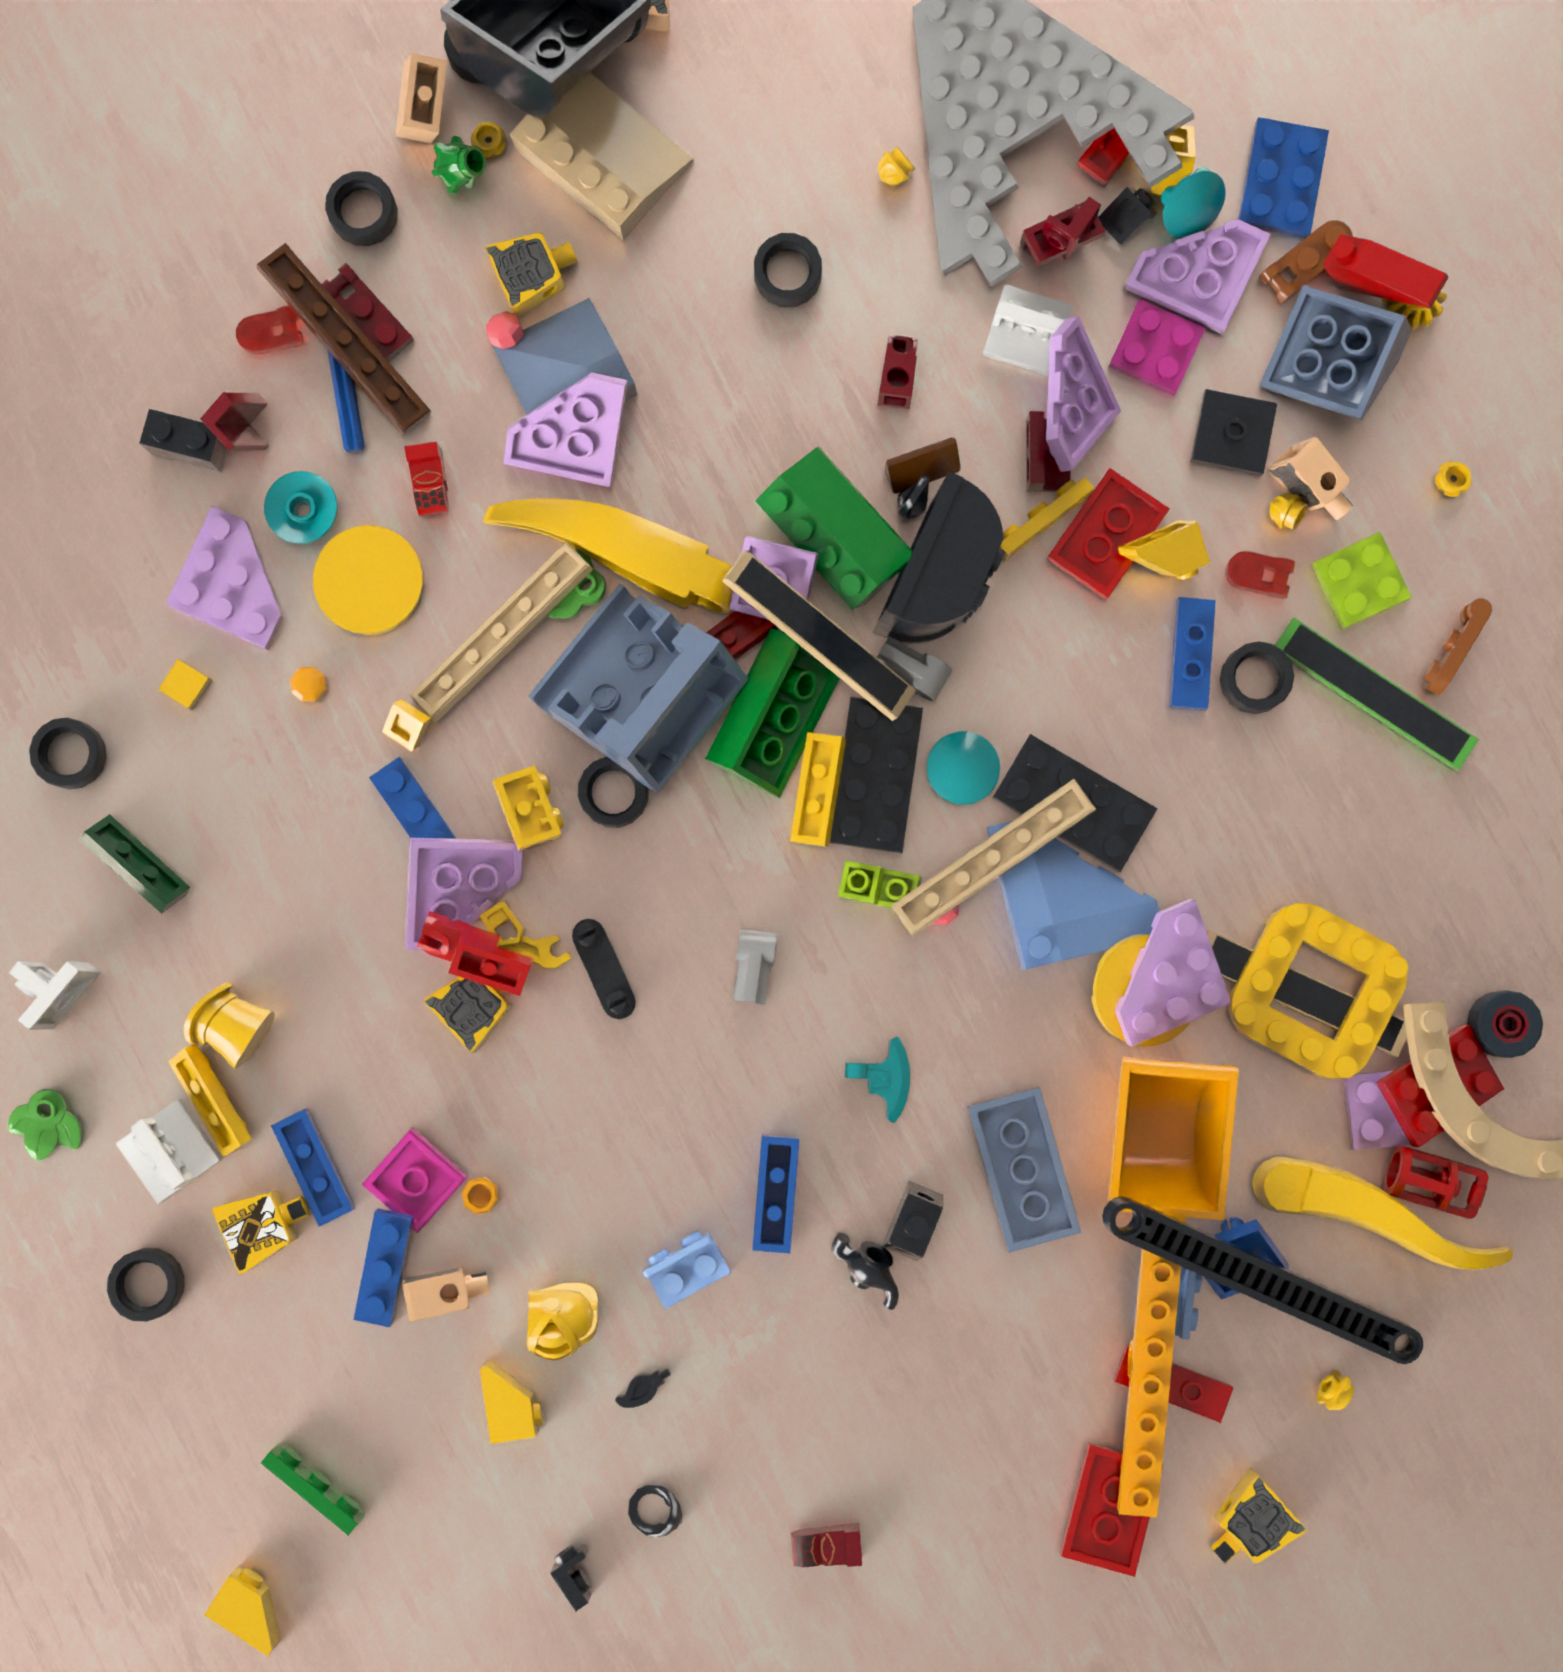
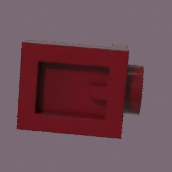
(1074, 228)

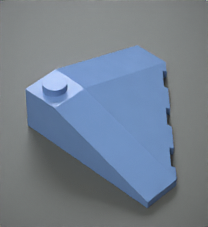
(1068, 906)

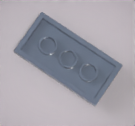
(1024, 1169)

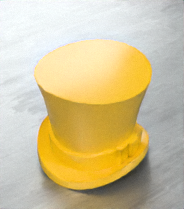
(228, 1024)

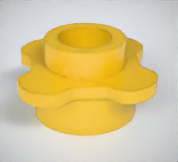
(1335, 1391)

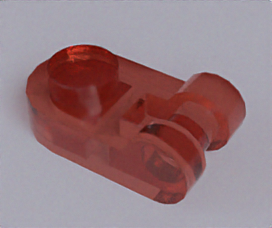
(257, 334)
(1247, 570)

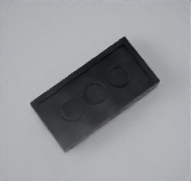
(876, 777)
(1106, 833)

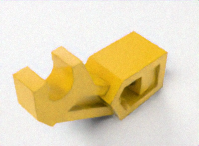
(537, 949)

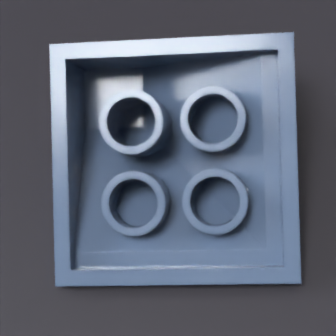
(1336, 352)
(560, 354)

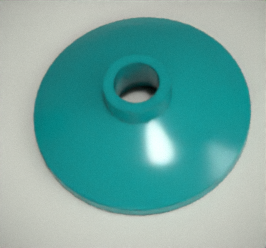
(288, 495)

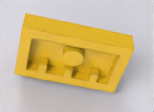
(527, 807)

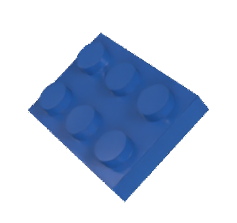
(1283, 177)

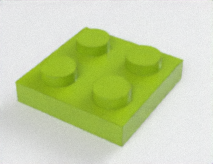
(1361, 580)

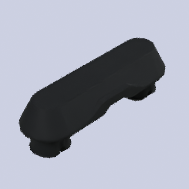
(603, 969)

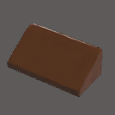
(930, 460)

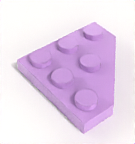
(1201, 272)
(1078, 395)
(572, 432)
(228, 582)
(457, 879)
(1172, 977)

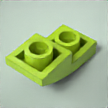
(875, 884)

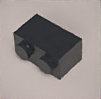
(182, 440)

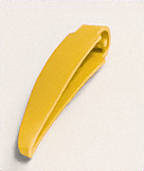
(627, 545)
(1333, 1193)

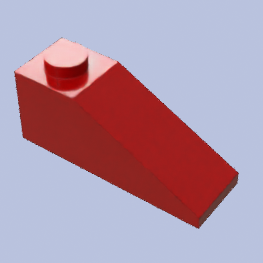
(1381, 272)

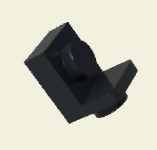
(1127, 214)
(572, 1582)

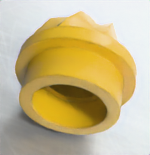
(895, 167)
(1288, 510)

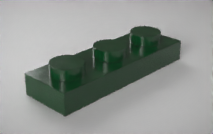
(135, 863)

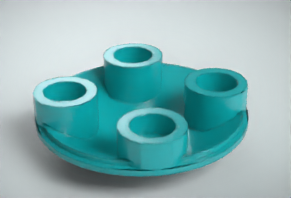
(1193, 203)
(963, 767)

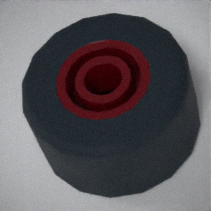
(1492, 1018)

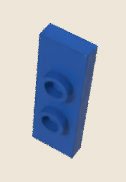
(1192, 653)

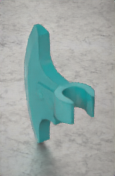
(887, 1079)

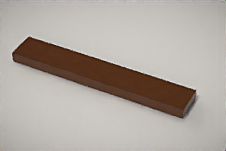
(343, 339)

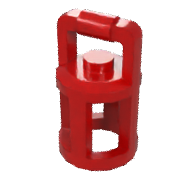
(1442, 1184)

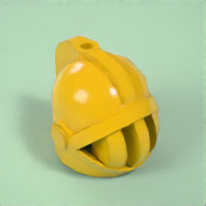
(561, 1319)

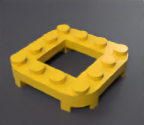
(1368, 1015)

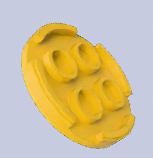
(368, 580)
(1111, 983)

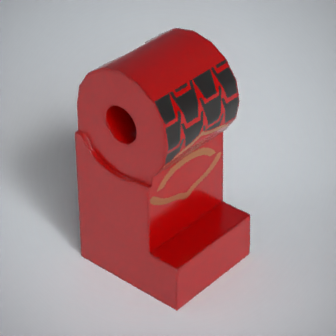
(428, 477)

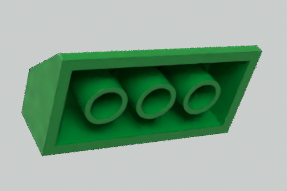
(831, 517)
(773, 714)

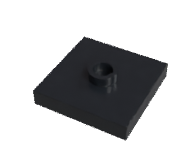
(1233, 432)

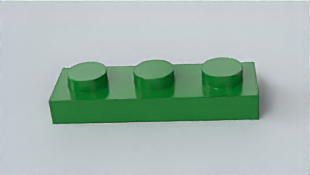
(313, 1488)

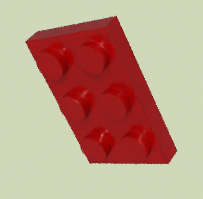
(1108, 519)
(1411, 1103)
(1094, 1527)

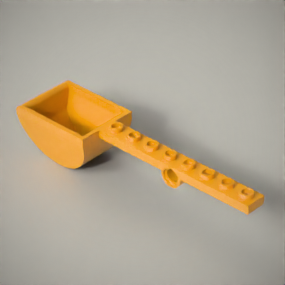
(1176, 1158)

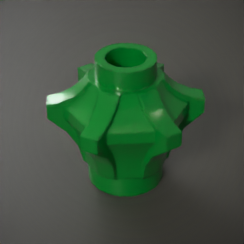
(458, 164)

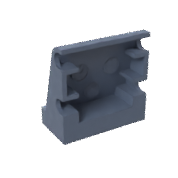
(640, 686)

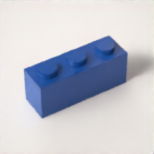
(775, 1193)

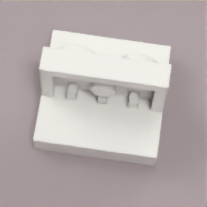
(1024, 329)
(54, 991)
(168, 1151)

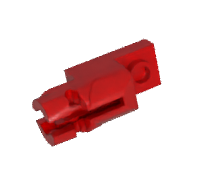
(474, 953)

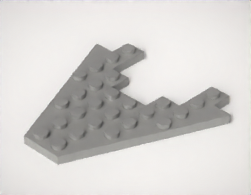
(998, 80)

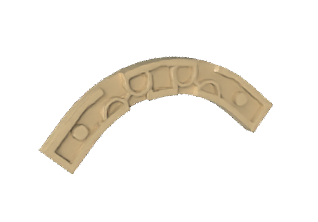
(1457, 1110)

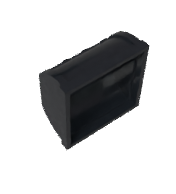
(539, 47)
(948, 565)

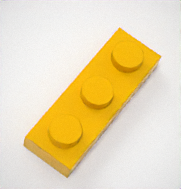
(1045, 516)
(818, 789)
(210, 1099)

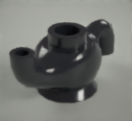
(868, 1266)

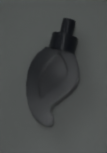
(642, 1389)

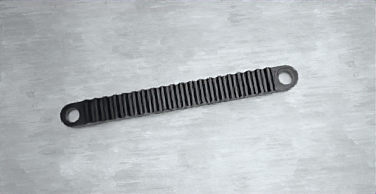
(1262, 1280)

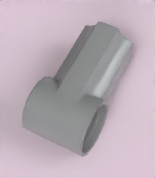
(920, 671)
(755, 957)

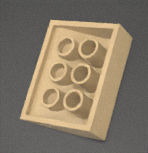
(602, 154)

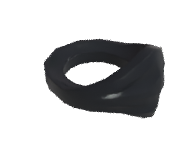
(914, 499)
(660, 1529)

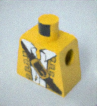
(259, 1227)

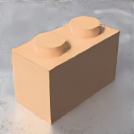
(421, 98)

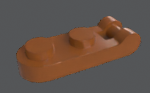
(1304, 260)
(1457, 645)

